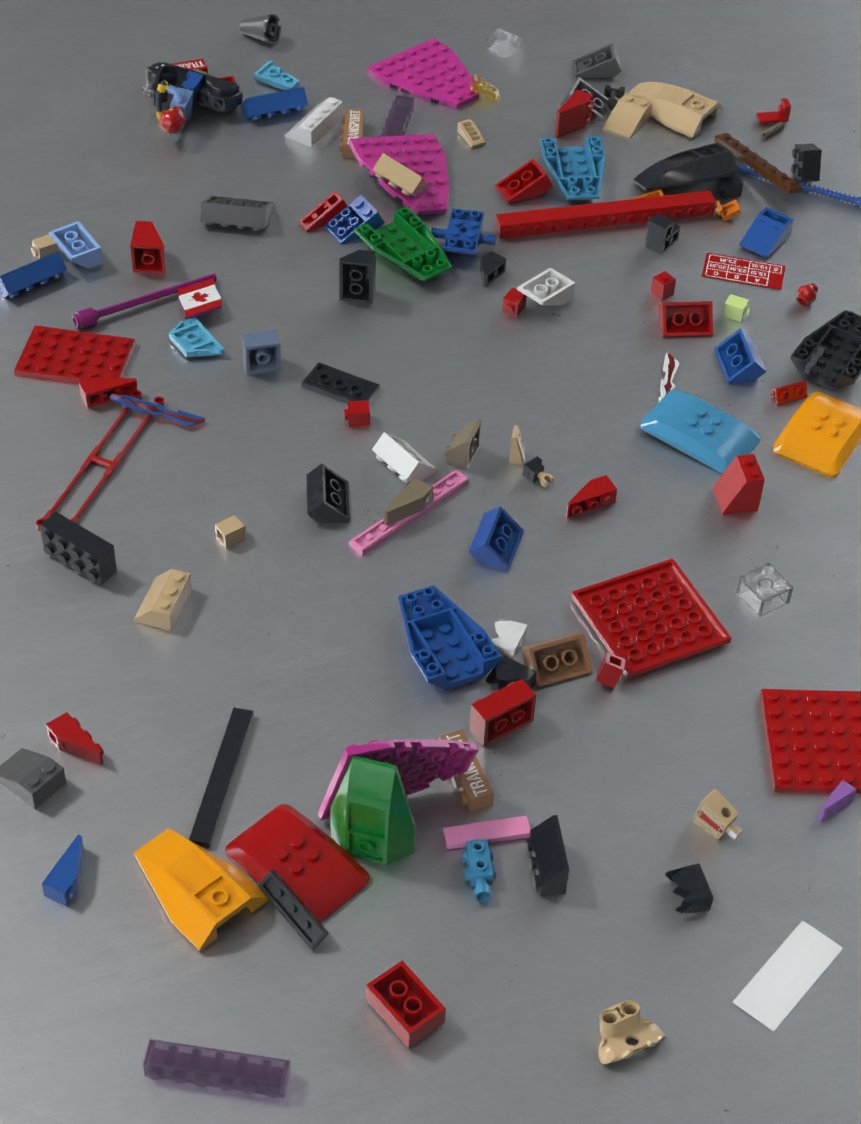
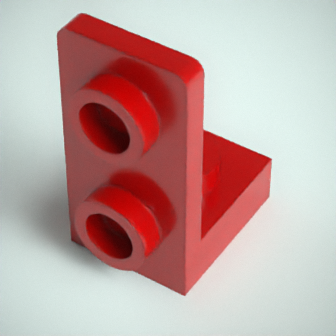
(781, 115)

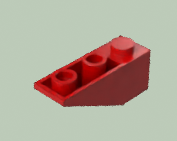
(593, 495)
(72, 739)

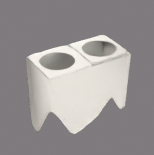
(510, 637)

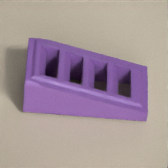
(837, 800)

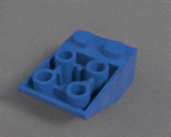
(352, 217)
(767, 232)

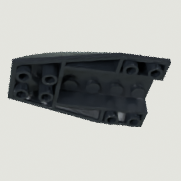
(689, 167)
(832, 352)

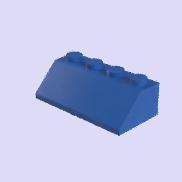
(274, 103)
(31, 274)

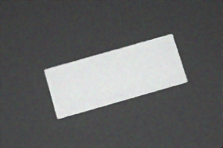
(787, 975)

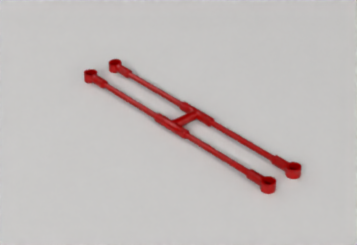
(92, 458)

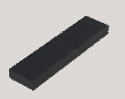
(293, 909)

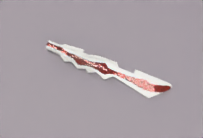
(670, 367)

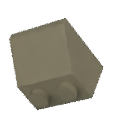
(464, 445)

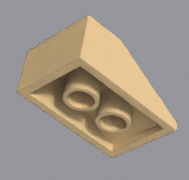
(628, 116)

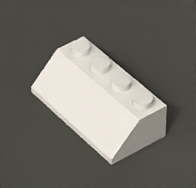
(317, 122)

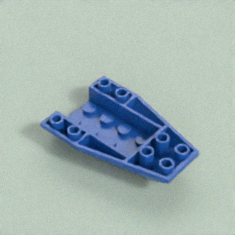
(445, 639)

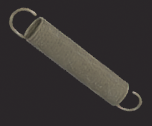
(772, 130)

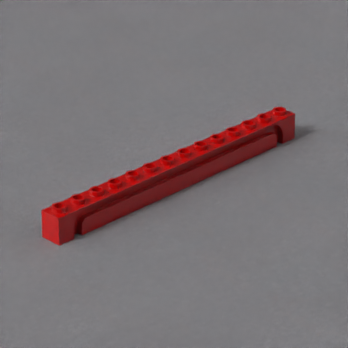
(603, 214)

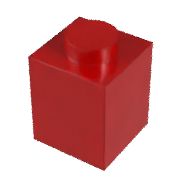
(663, 286)
(514, 302)
(357, 413)
(610, 670)

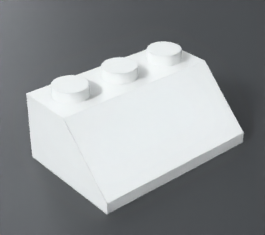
(402, 458)

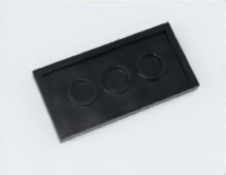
(339, 384)

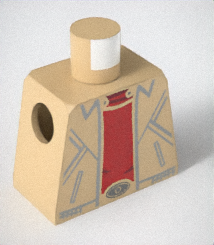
(717, 816)

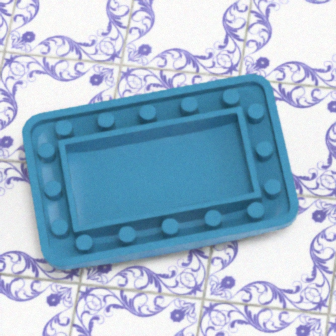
(700, 429)

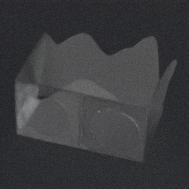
(502, 46)

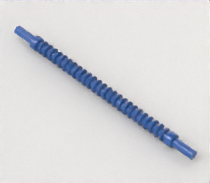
(818, 190)

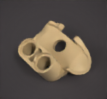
(620, 1024)

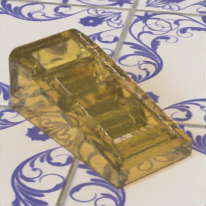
(483, 87)

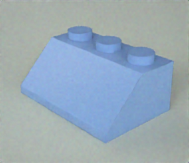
(78, 245)

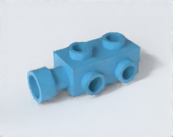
(479, 870)

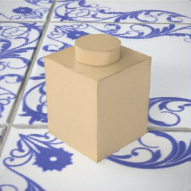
(43, 246)
(230, 531)

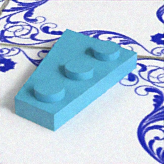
(276, 77)

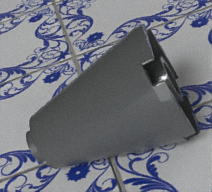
(262, 28)

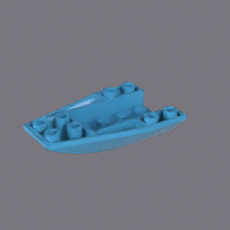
(576, 168)

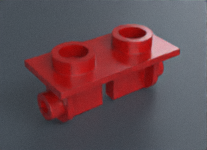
(790, 392)

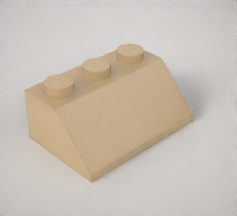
(399, 176)
(165, 599)

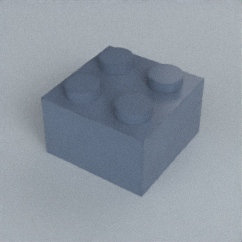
(261, 351)

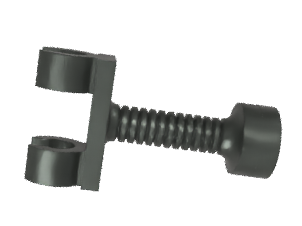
(613, 95)

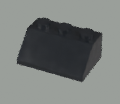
(357, 276)
(327, 496)
(548, 858)

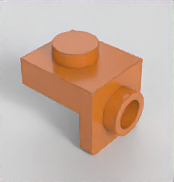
(728, 210)

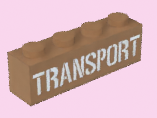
(351, 128)
(473, 784)

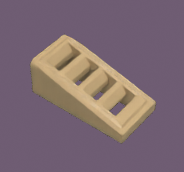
(469, 132)
(517, 450)

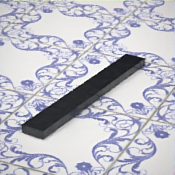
(221, 777)

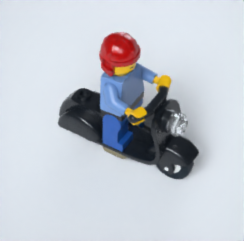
(189, 91)

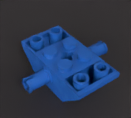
(464, 233)

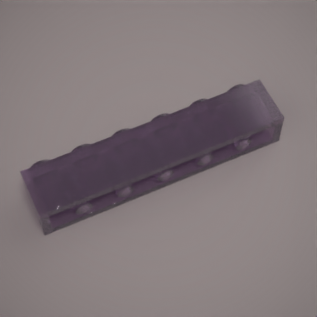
(217, 1068)

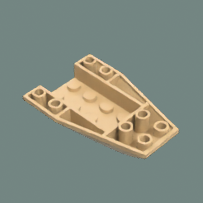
(677, 106)

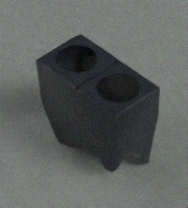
(510, 671)
(692, 887)

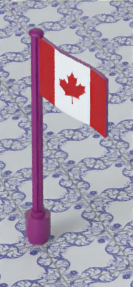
(195, 297)

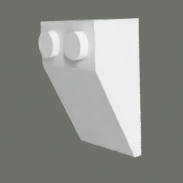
(549, 288)

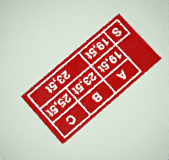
(743, 271)

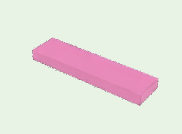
(493, 831)

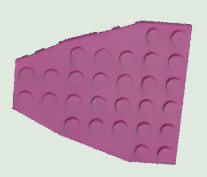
(428, 73)
(419, 154)
(416, 761)

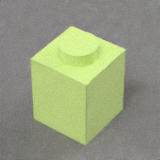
(736, 308)

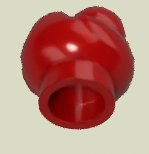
(807, 294)

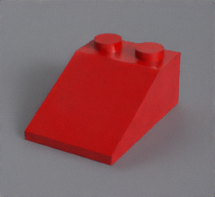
(574, 113)
(524, 183)

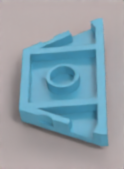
(195, 339)

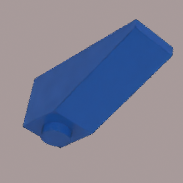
(64, 878)

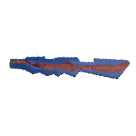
(156, 409)

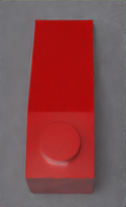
(323, 212)
(99, 389)

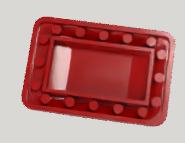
(303, 856)

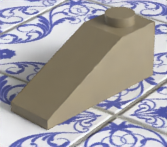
(409, 501)

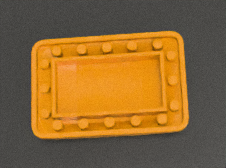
(821, 434)

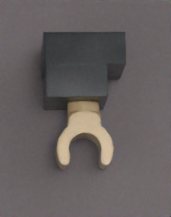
(534, 471)

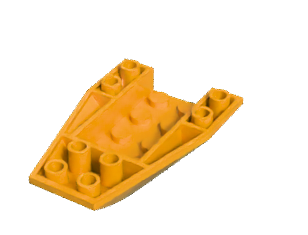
(196, 886)

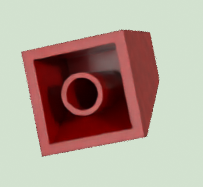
(147, 249)
(740, 486)

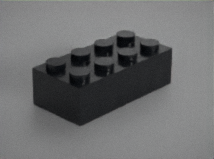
(78, 548)

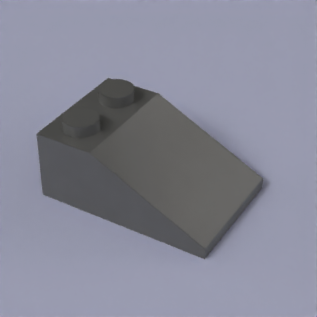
(598, 64)
(600, 110)
(32, 776)

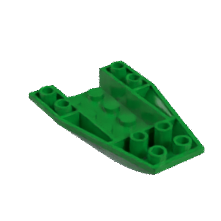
(407, 245)
(373, 813)

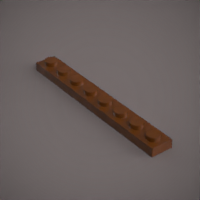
(758, 164)

